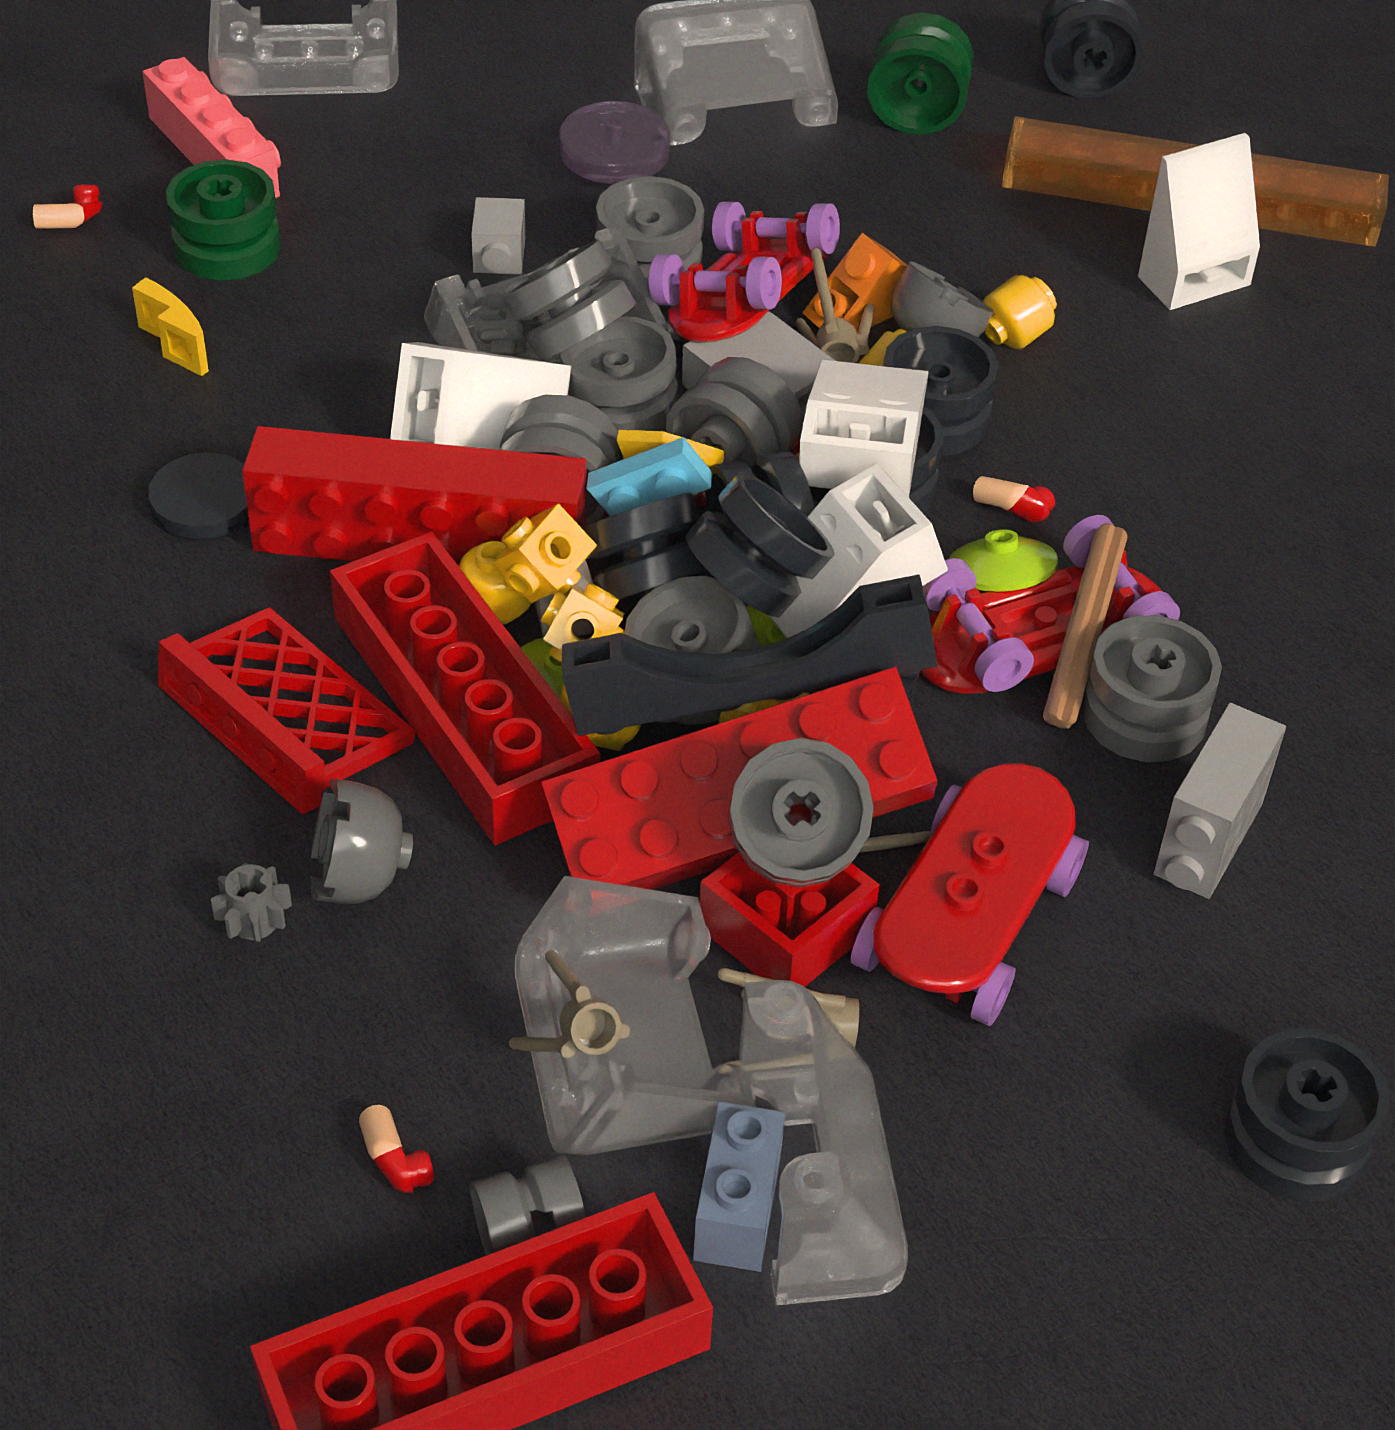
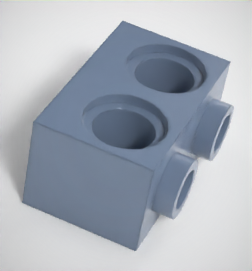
(739, 1186)

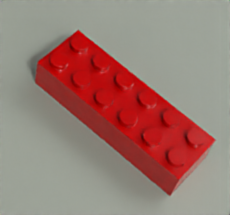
(370, 493)
(460, 682)
(668, 805)
(498, 1333)

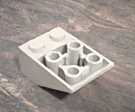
(1202, 224)
(466, 394)
(862, 419)
(874, 540)

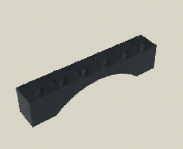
(628, 683)

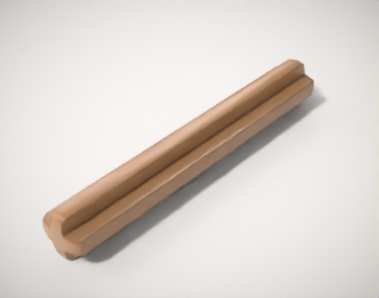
(1085, 626)

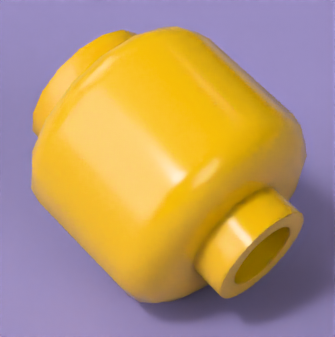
(1021, 311)
(491, 583)

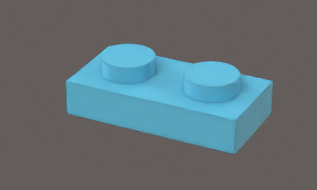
(649, 477)

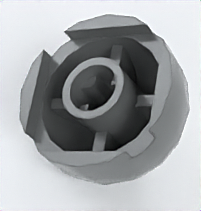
(927, 300)
(357, 843)

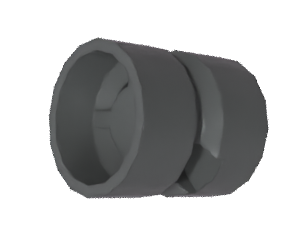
(526, 1207)

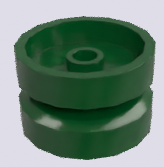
(920, 73)
(223, 219)

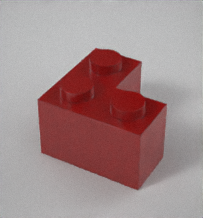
(785, 928)

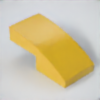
(173, 323)

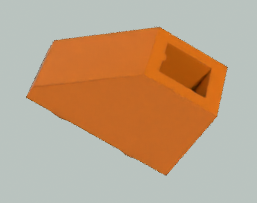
(861, 278)

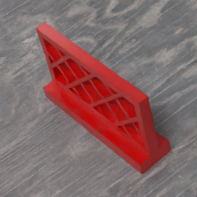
(248, 722)

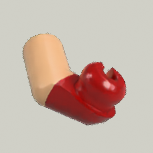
(71, 214)
(1019, 499)
(386, 1150)

